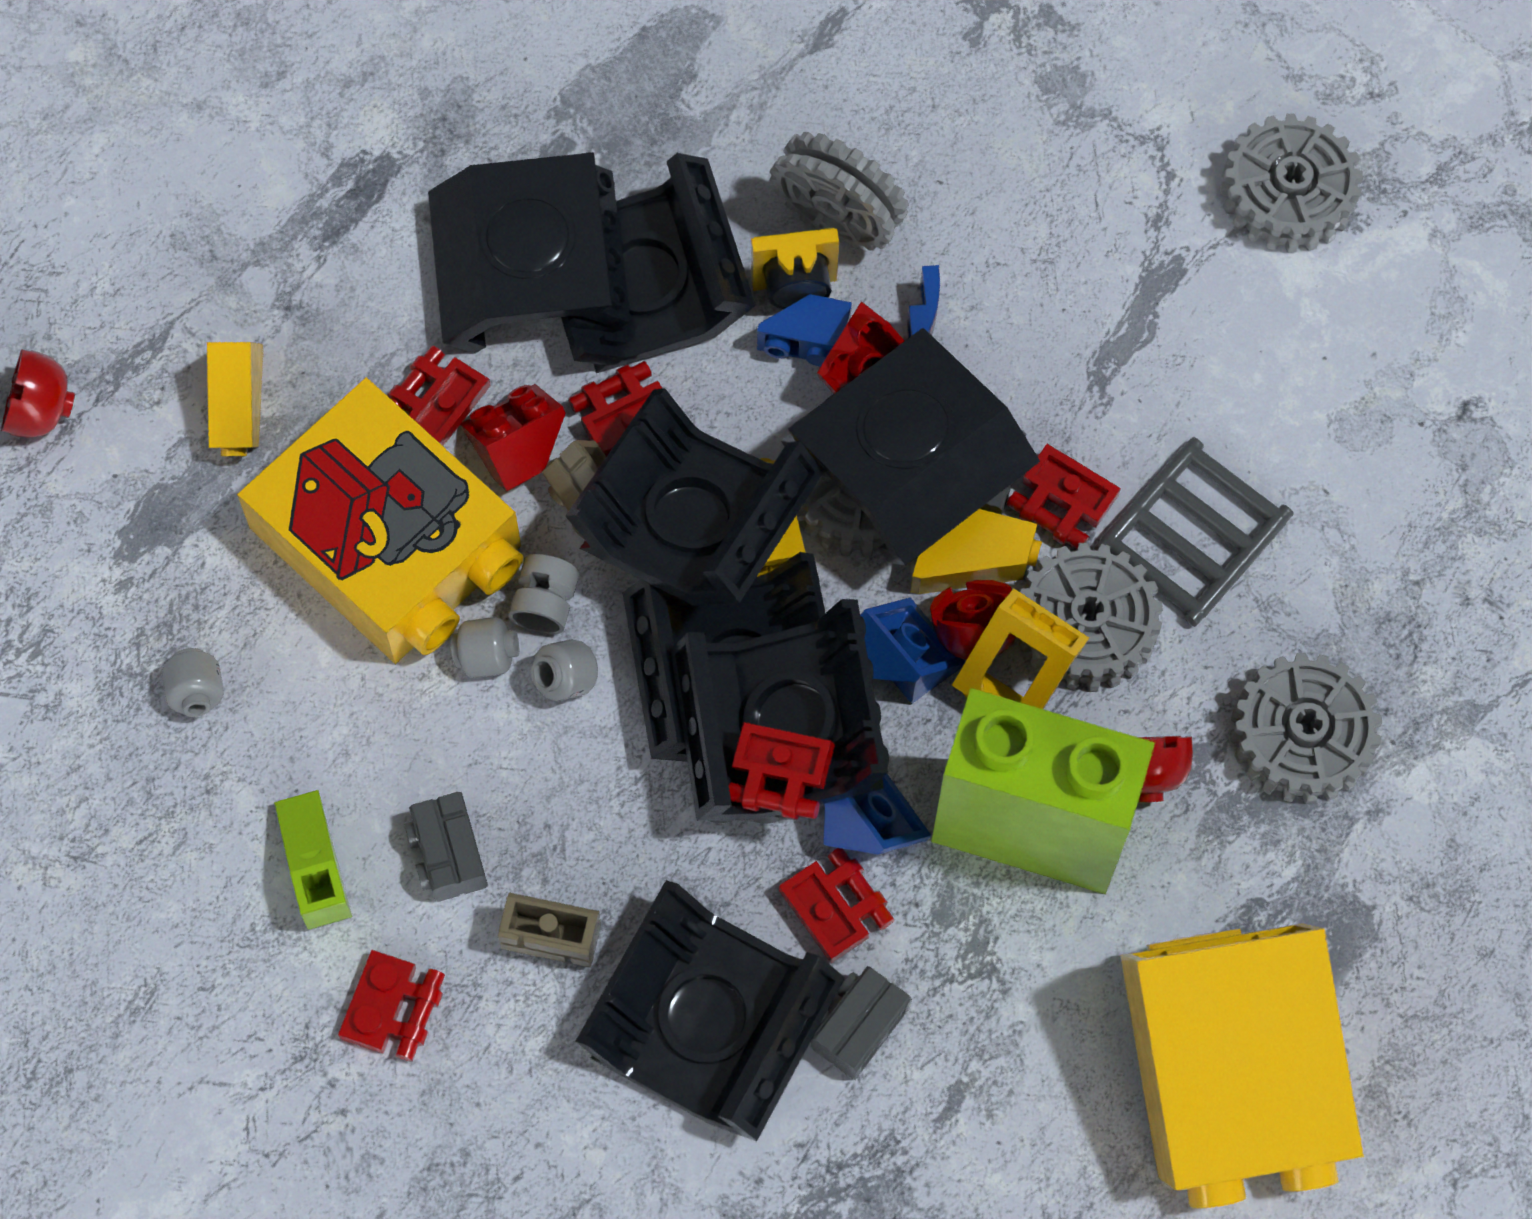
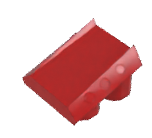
(858, 347)

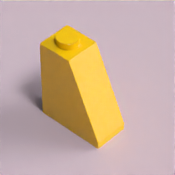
(234, 395)
(977, 549)

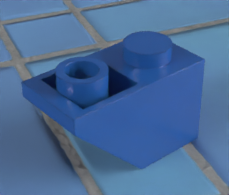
(804, 329)

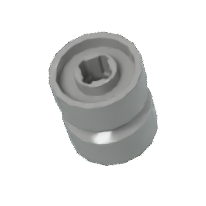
(542, 600)

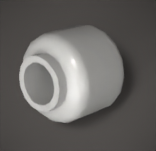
(484, 647)
(564, 670)
(192, 680)

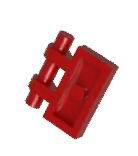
(448, 399)
(612, 419)
(1069, 486)
(785, 757)
(825, 911)
(378, 1003)

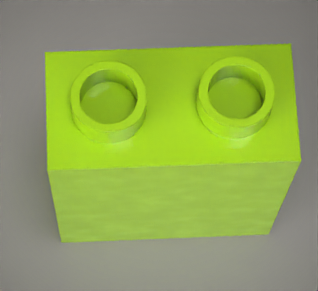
(1040, 790)

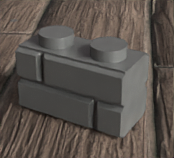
(447, 847)
(860, 1021)

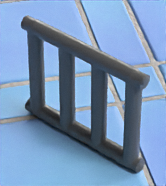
(1221, 577)

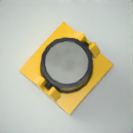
(795, 265)

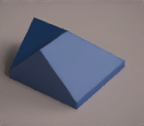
(906, 648)
(873, 821)

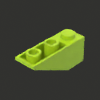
(312, 860)

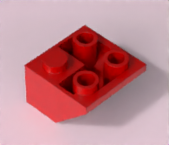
(516, 434)

